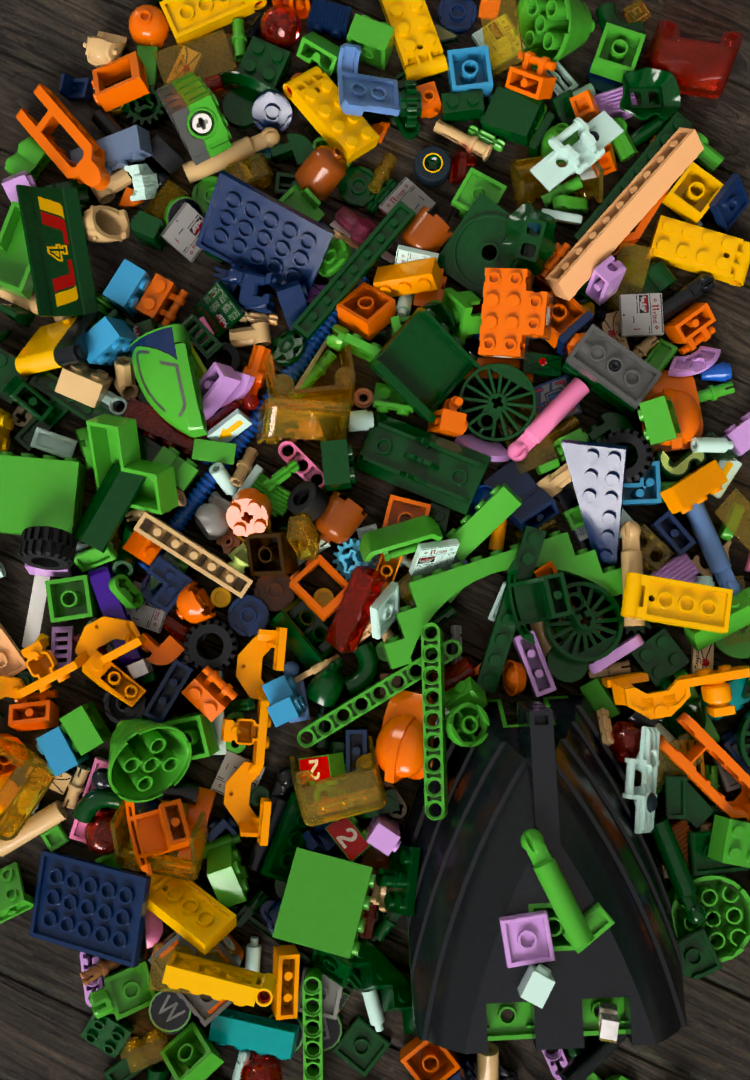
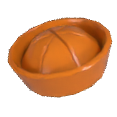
(513, 677)

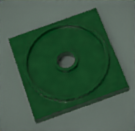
(480, 227)

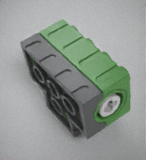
(195, 117)

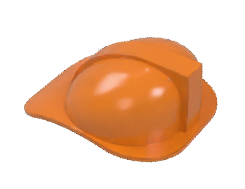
(686, 406)
(401, 738)

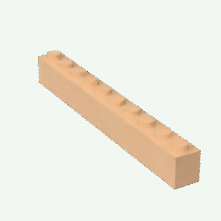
(624, 213)

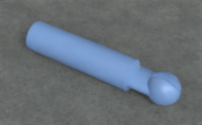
(712, 547)

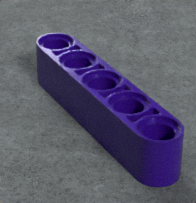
(112, 607)

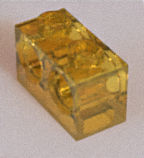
(653, 543)

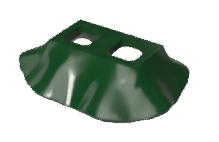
(649, 81)
(516, 235)

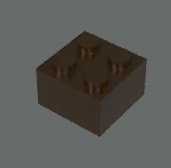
(270, 553)

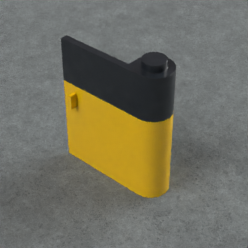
(56, 346)

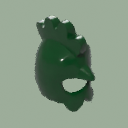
(327, 684)

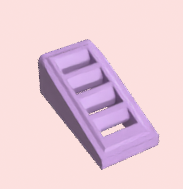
(70, 655)

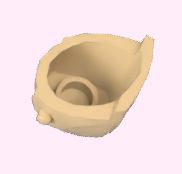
(104, 48)
(105, 224)

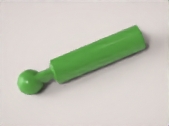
(556, 889)

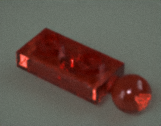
(249, 402)

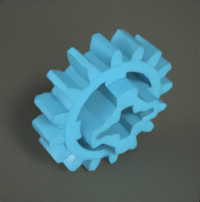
(346, 561)

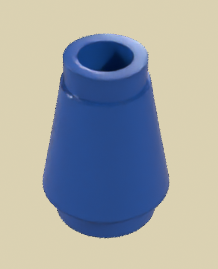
(718, 372)

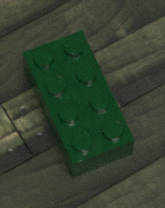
(338, 466)

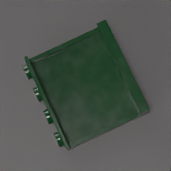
(423, 363)

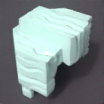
(144, 182)

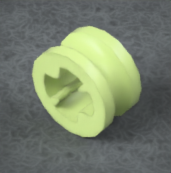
(238, 564)

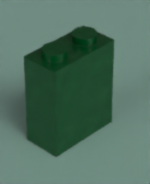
(512, 116)

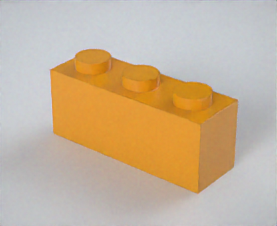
(408, 277)
(694, 488)
(286, 970)

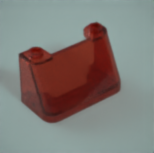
(697, 65)

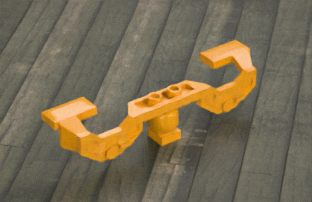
(43, 662)
(666, 702)
(247, 731)

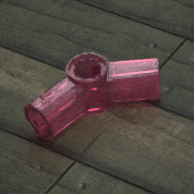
(357, 226)

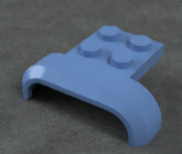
(361, 91)

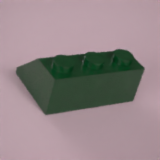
(304, 632)

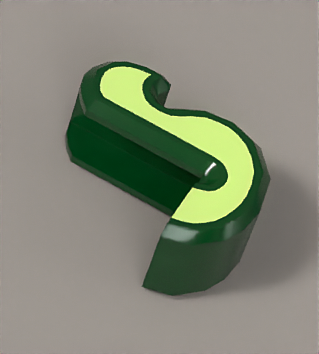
(681, 467)

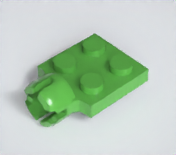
(358, 346)
(123, 992)

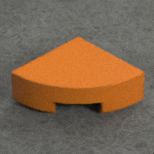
(381, 129)
(125, 202)

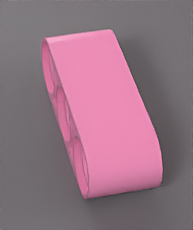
(299, 456)

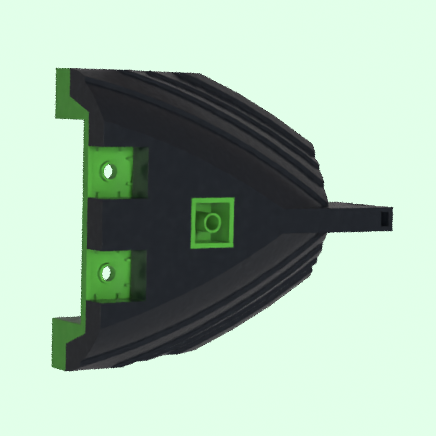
(473, 870)

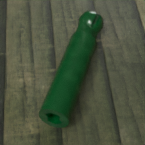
(677, 870)

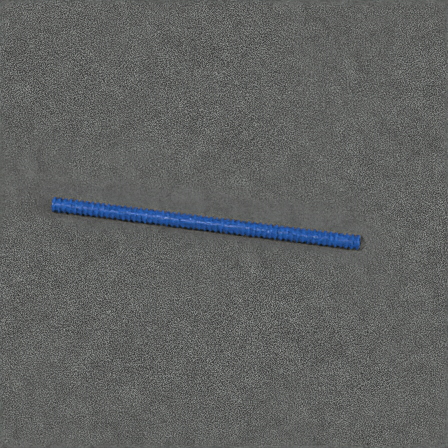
(207, 482)

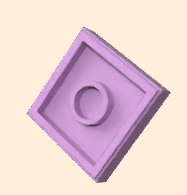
(526, 938)

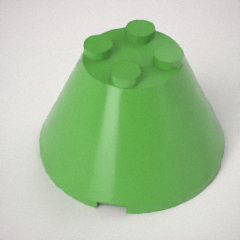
(554, 26)
(146, 759)

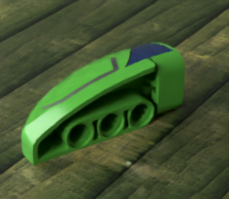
(170, 378)

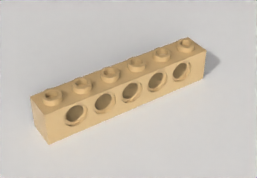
(193, 554)

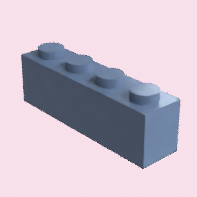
(121, 148)

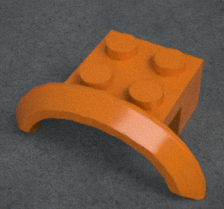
(157, 831)

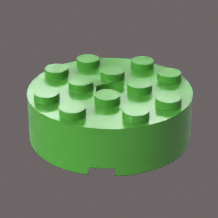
(730, 922)

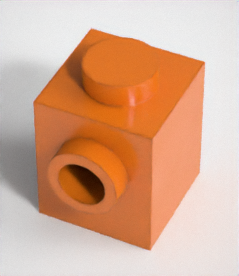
(430, 100)
(142, 548)

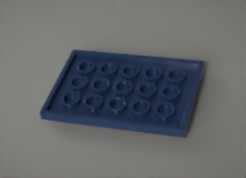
(263, 233)
(90, 907)

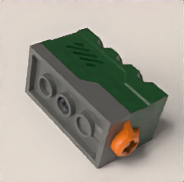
(609, 369)

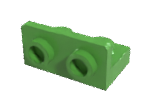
(387, 399)

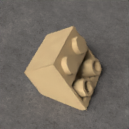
(84, 384)

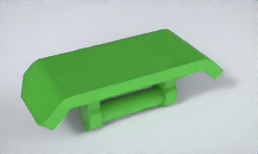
(399, 538)

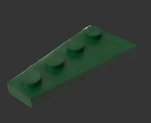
(286, 840)

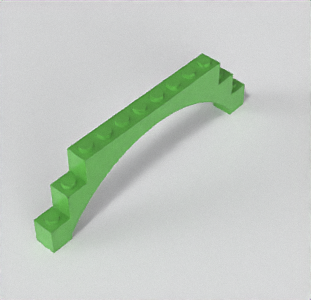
(433, 591)

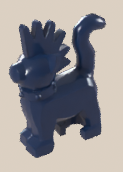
(250, 287)

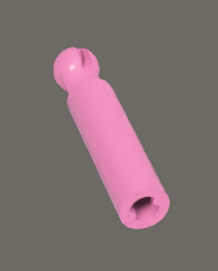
(548, 419)

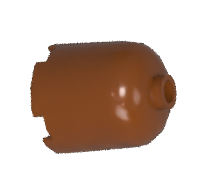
(322, 171)
(426, 232)
(339, 519)

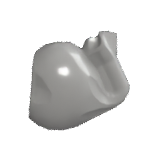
(212, 517)

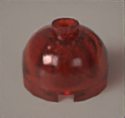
(280, 26)
(626, 740)
(99, 835)
(261, 1069)

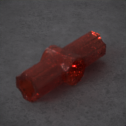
(453, 675)

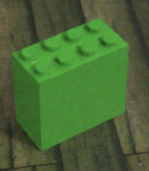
(40, 492)
(325, 903)

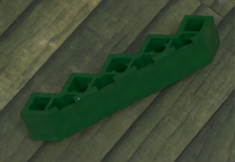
(379, 973)

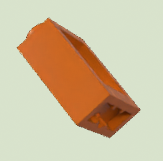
(123, 91)
(297, 577)

